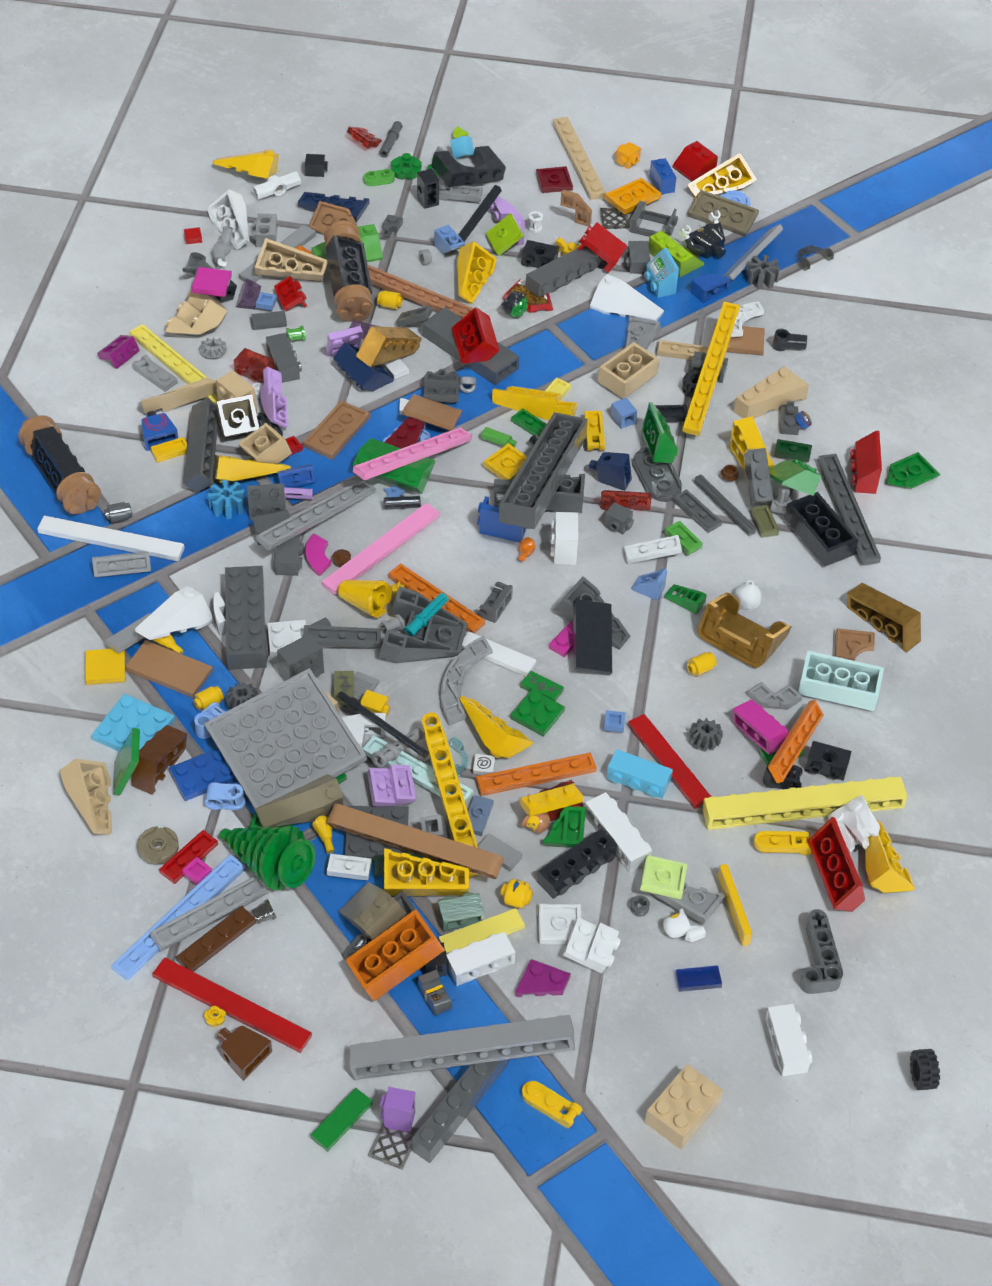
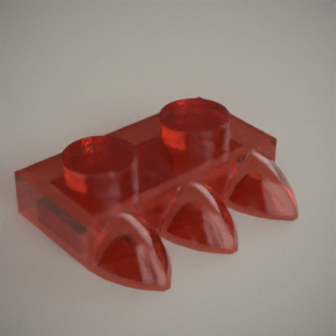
(367, 139)

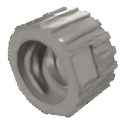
(425, 256)

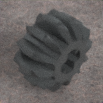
(240, 694)
(706, 734)

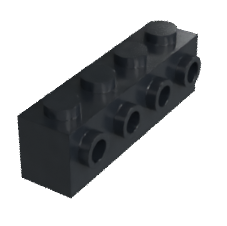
(577, 863)

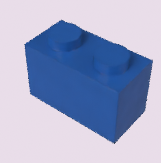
(663, 176)

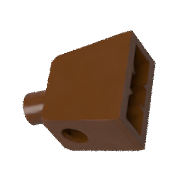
(243, 1049)

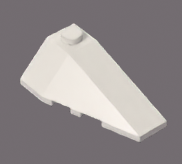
(620, 298)

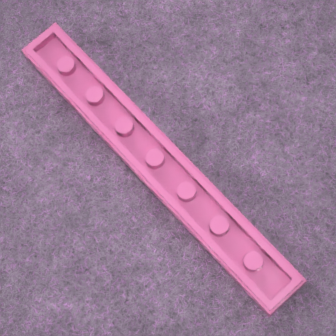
(412, 453)
(382, 547)

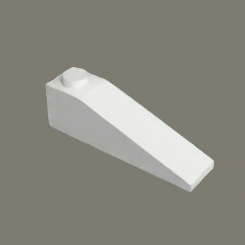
(232, 212)
(180, 611)

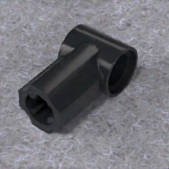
(784, 340)

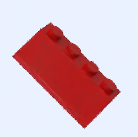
(836, 867)

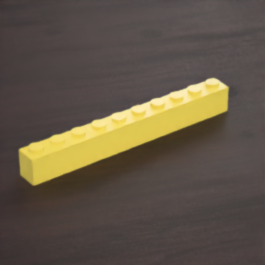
(800, 802)

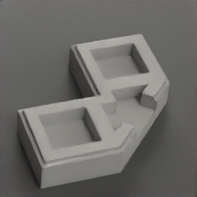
(766, 698)

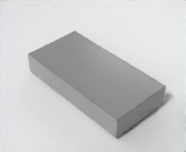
(496, 846)

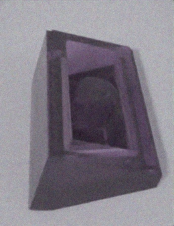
(248, 295)

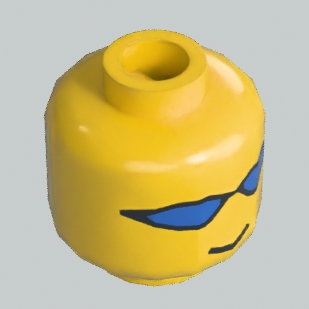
(517, 893)

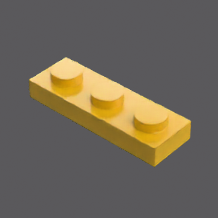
(551, 800)

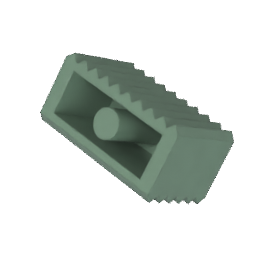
(460, 911)

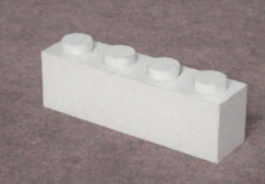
(605, 814)

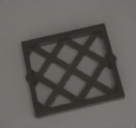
(613, 225)
(386, 1160)

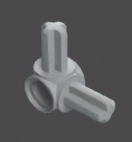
(780, 501)

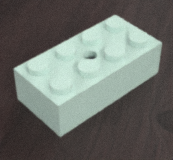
(841, 680)

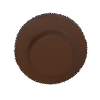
(729, 473)

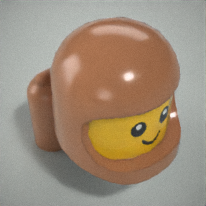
(537, 823)

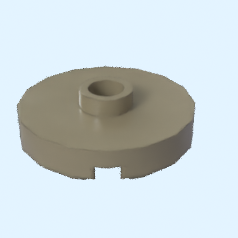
(157, 837)

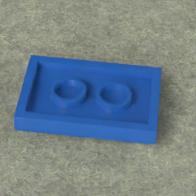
(198, 772)

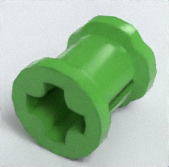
(296, 334)

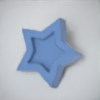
(394, 491)

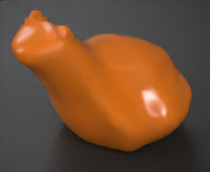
(526, 548)

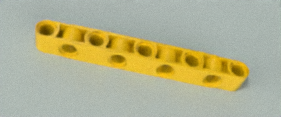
(448, 781)

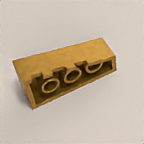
(387, 344)
(886, 614)

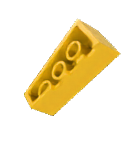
(423, 876)

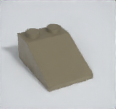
(372, 911)

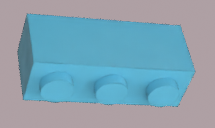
(639, 774)

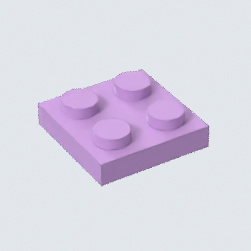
(336, 339)

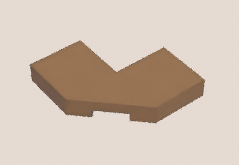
(573, 200)

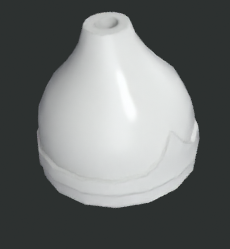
(748, 595)

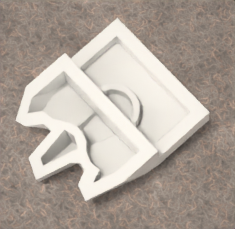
(856, 823)

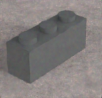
(285, 358)
(758, 477)

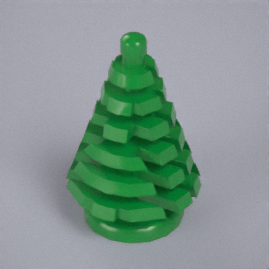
(273, 853)

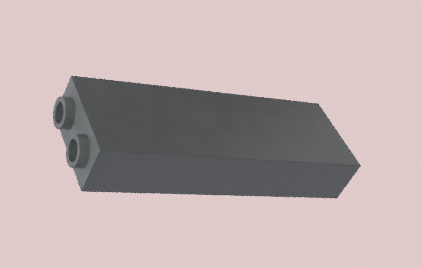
(439, 332)

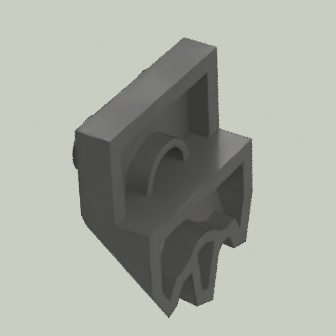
(441, 386)

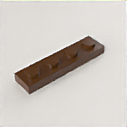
(216, 939)

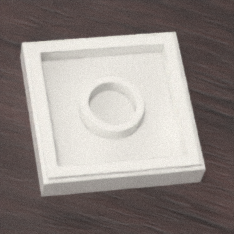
(557, 922)

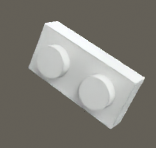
(349, 867)

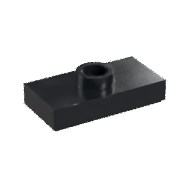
(673, 412)

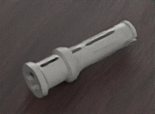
(391, 751)

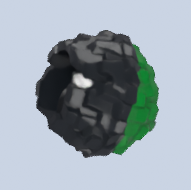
(515, 304)

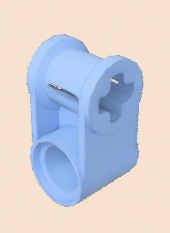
(209, 713)
(222, 796)

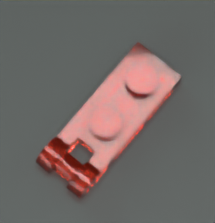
(627, 499)

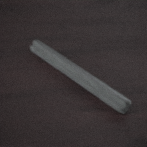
(725, 505)

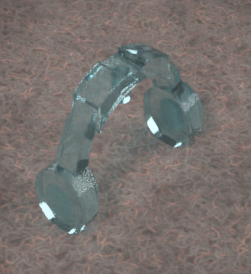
(458, 746)

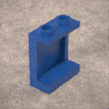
(490, 525)

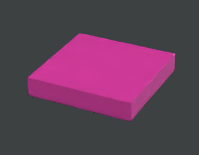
(211, 281)

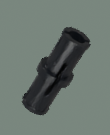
(401, 502)

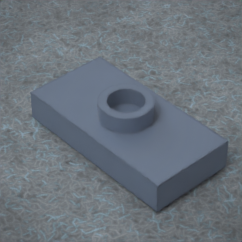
(479, 813)

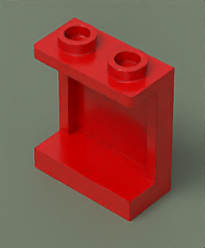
(603, 244)

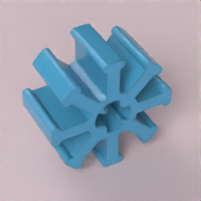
(227, 499)

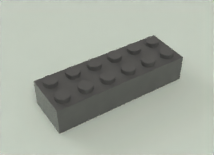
(245, 617)

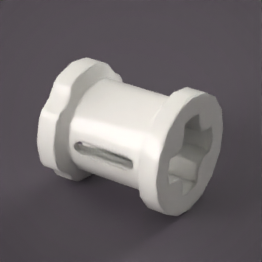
(535, 222)

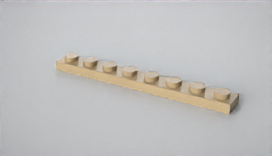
(579, 158)

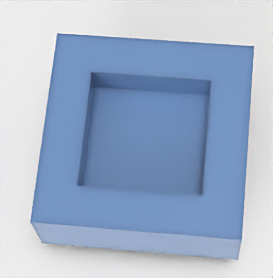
(266, 301)
(614, 721)

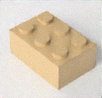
(628, 370)
(684, 1106)

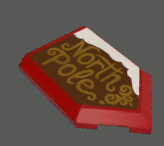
(534, 303)

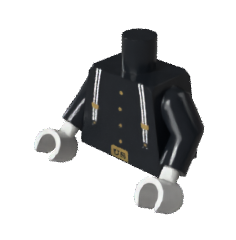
(706, 240)

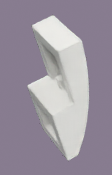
(219, 613)

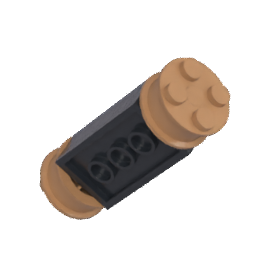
(348, 271)
(58, 465)

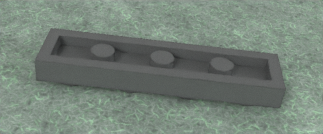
(345, 636)

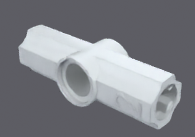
(276, 185)

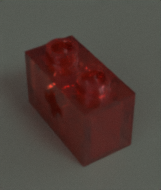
(251, 365)

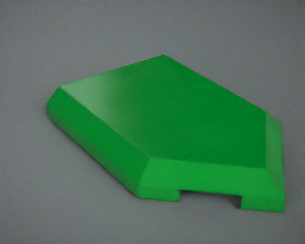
(911, 471)

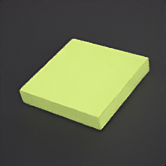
(663, 877)

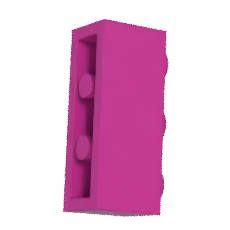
(759, 726)

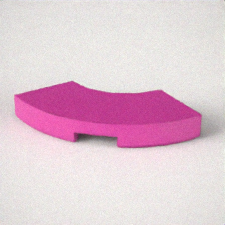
(316, 554)

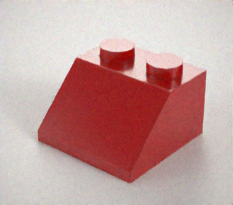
(695, 161)

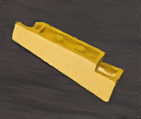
(537, 402)

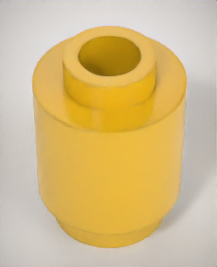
(389, 299)
(701, 663)
(207, 697)

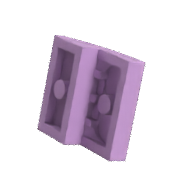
(391, 785)

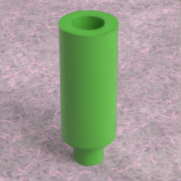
(497, 437)

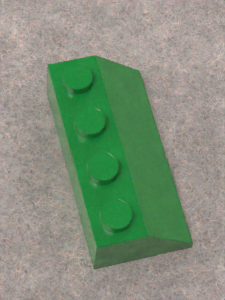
(411, 476)

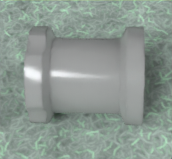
(393, 624)

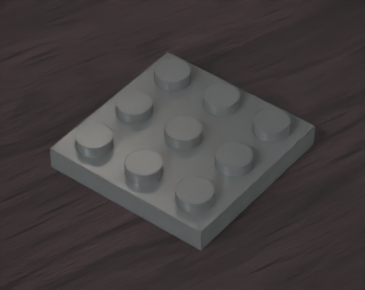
(367, 848)

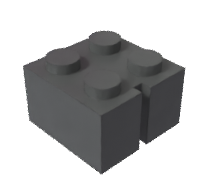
(300, 656)

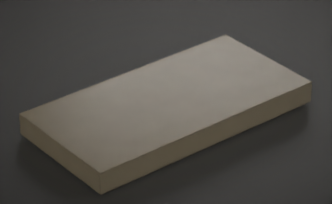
(734, 215)

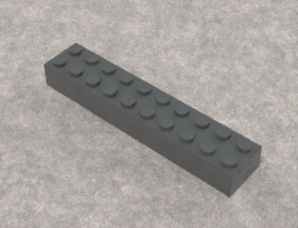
(543, 471)

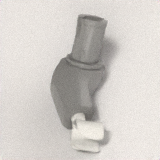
(223, 247)

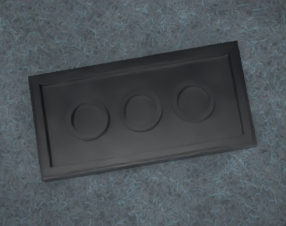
(592, 636)

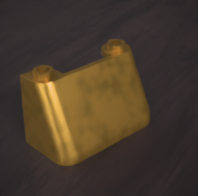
(738, 635)

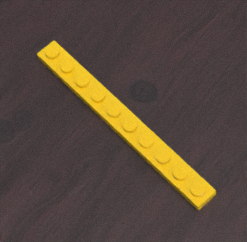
(711, 369)

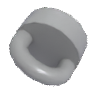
(467, 381)

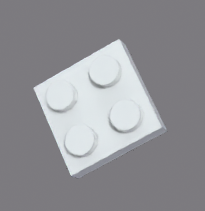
(283, 634)

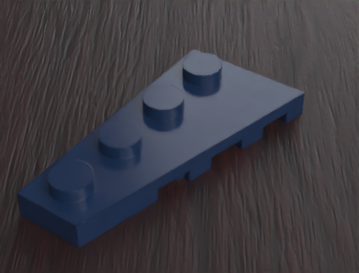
(357, 207)

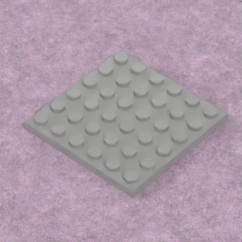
(284, 739)

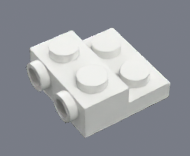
(592, 945)

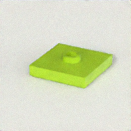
(505, 234)

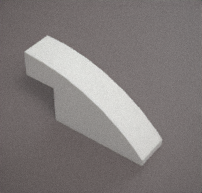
(362, 727)

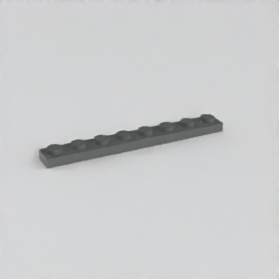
(849, 508)

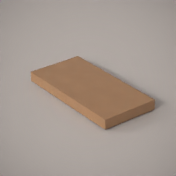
(336, 430)
(169, 668)

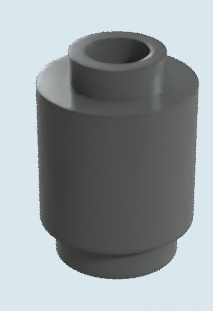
(118, 512)

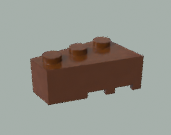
(157, 756)

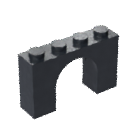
(453, 173)

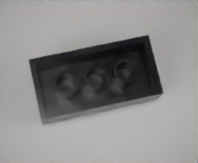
(821, 529)

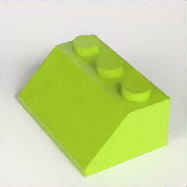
(682, 256)

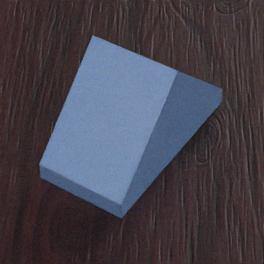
(651, 584)

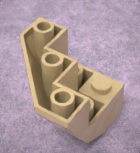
(197, 315)

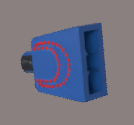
(157, 429)

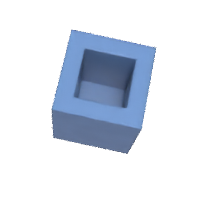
(623, 413)

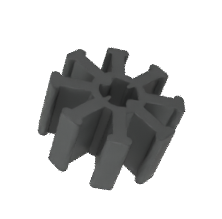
(762, 271)

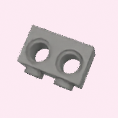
(266, 227)

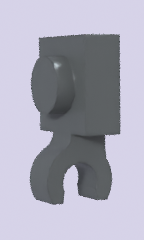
(391, 224)

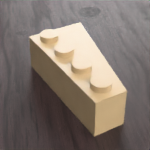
(285, 261)
(771, 394)

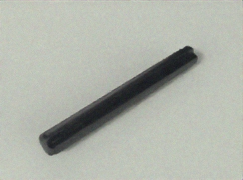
(480, 212)

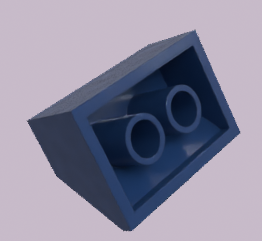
(365, 376)

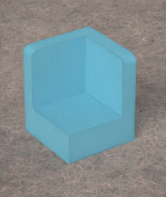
(462, 146)

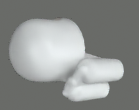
(678, 926)

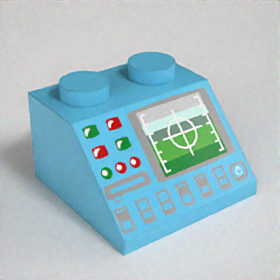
(662, 274)

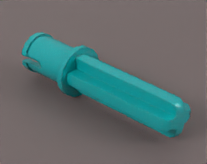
(422, 619)

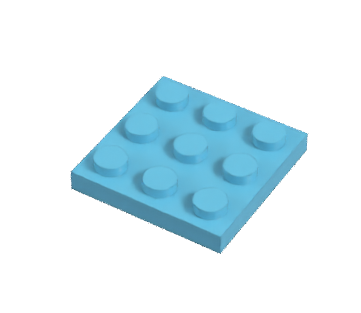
(130, 714)

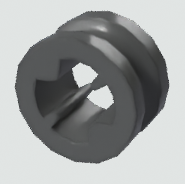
(634, 905)

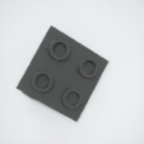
(265, 499)

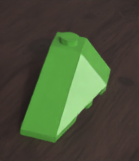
(368, 236)

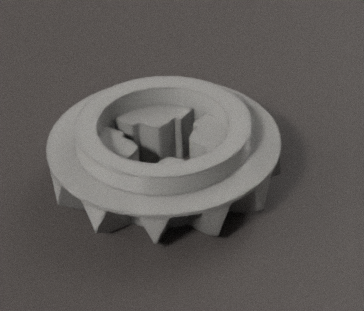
(218, 351)

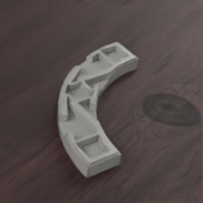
(456, 675)

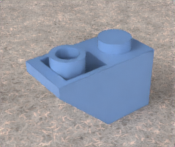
(447, 239)

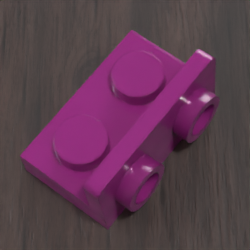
(119, 350)

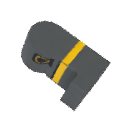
(434, 992)

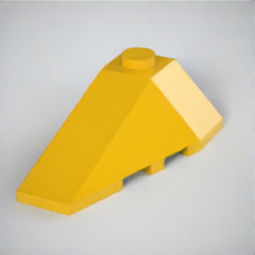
(258, 164)
(494, 732)
(884, 866)

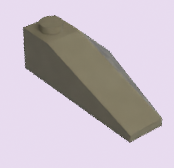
(302, 803)

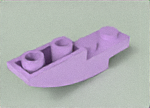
(502, 208)
(271, 397)

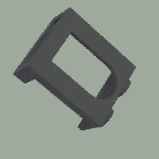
(640, 213)

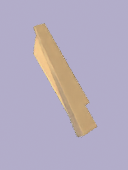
(180, 396)

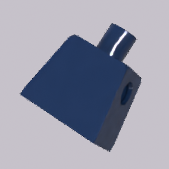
(613, 469)

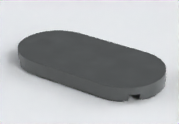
(657, 477)

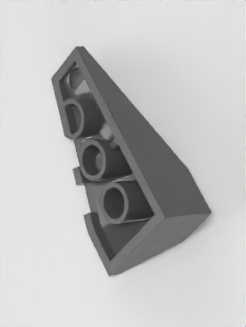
(587, 591)

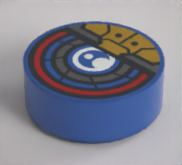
(803, 419)

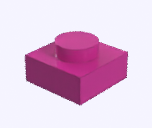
(196, 871)

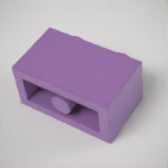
(398, 1109)

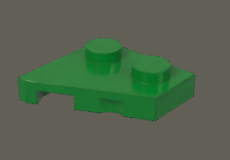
(568, 829)

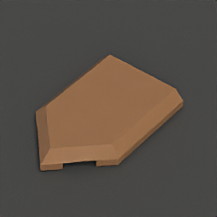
(327, 214)

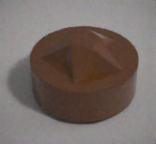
(341, 557)

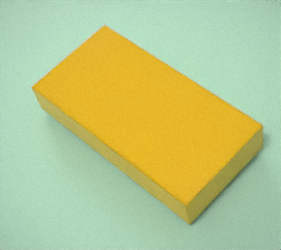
(169, 449)

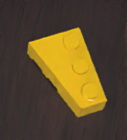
(744, 437)

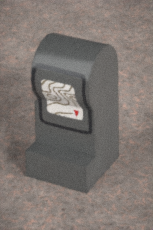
(500, 489)

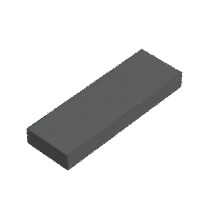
(697, 511)

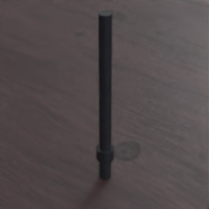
(355, 705)

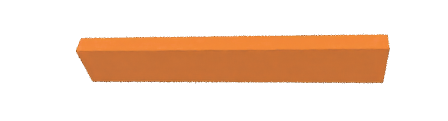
(416, 583)
(795, 741)
(535, 774)

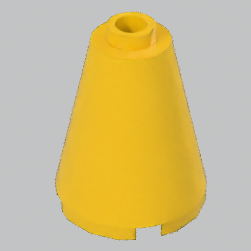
(366, 595)

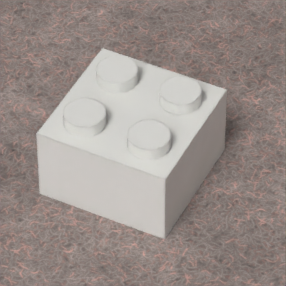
(564, 538)

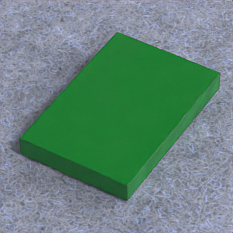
(126, 761)

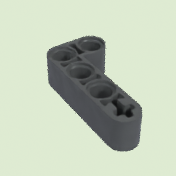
(824, 968)

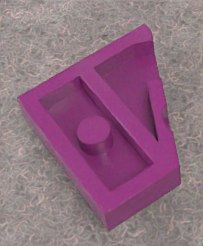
(542, 980)

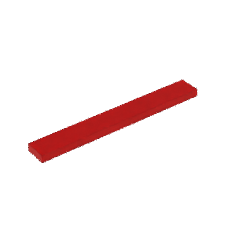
(233, 1004)

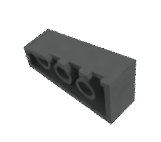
(568, 495)

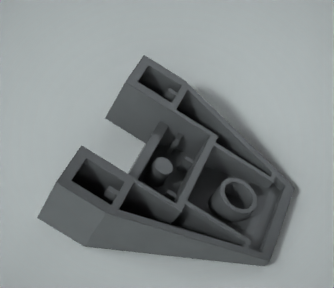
(438, 639)

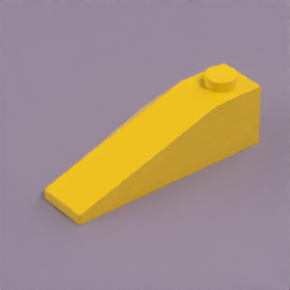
(728, 176)
(474, 268)
(237, 469)

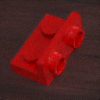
(290, 293)

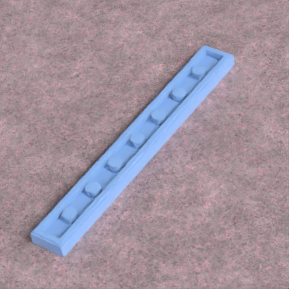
(207, 889)

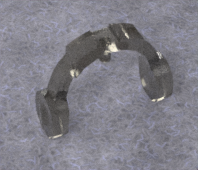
(827, 253)

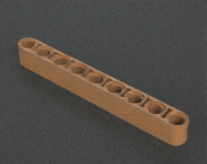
(414, 840)

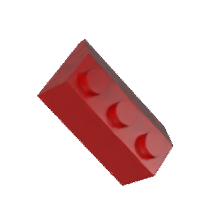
(475, 337)
(866, 463)

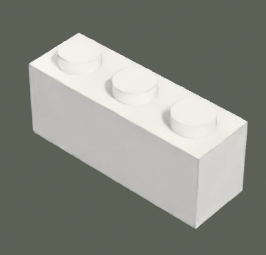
(480, 958)
(788, 1039)

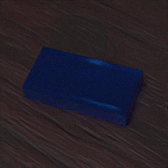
(698, 978)

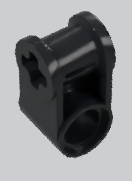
(770, 782)

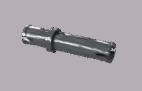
(392, 136)

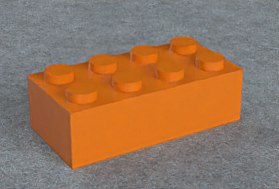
(394, 955)

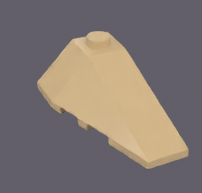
(88, 787)

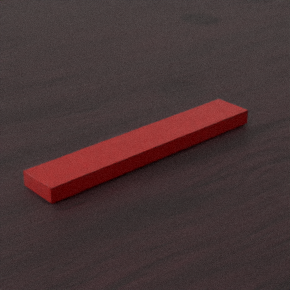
(667, 757)

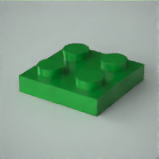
(537, 712)

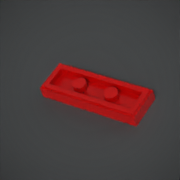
(198, 847)

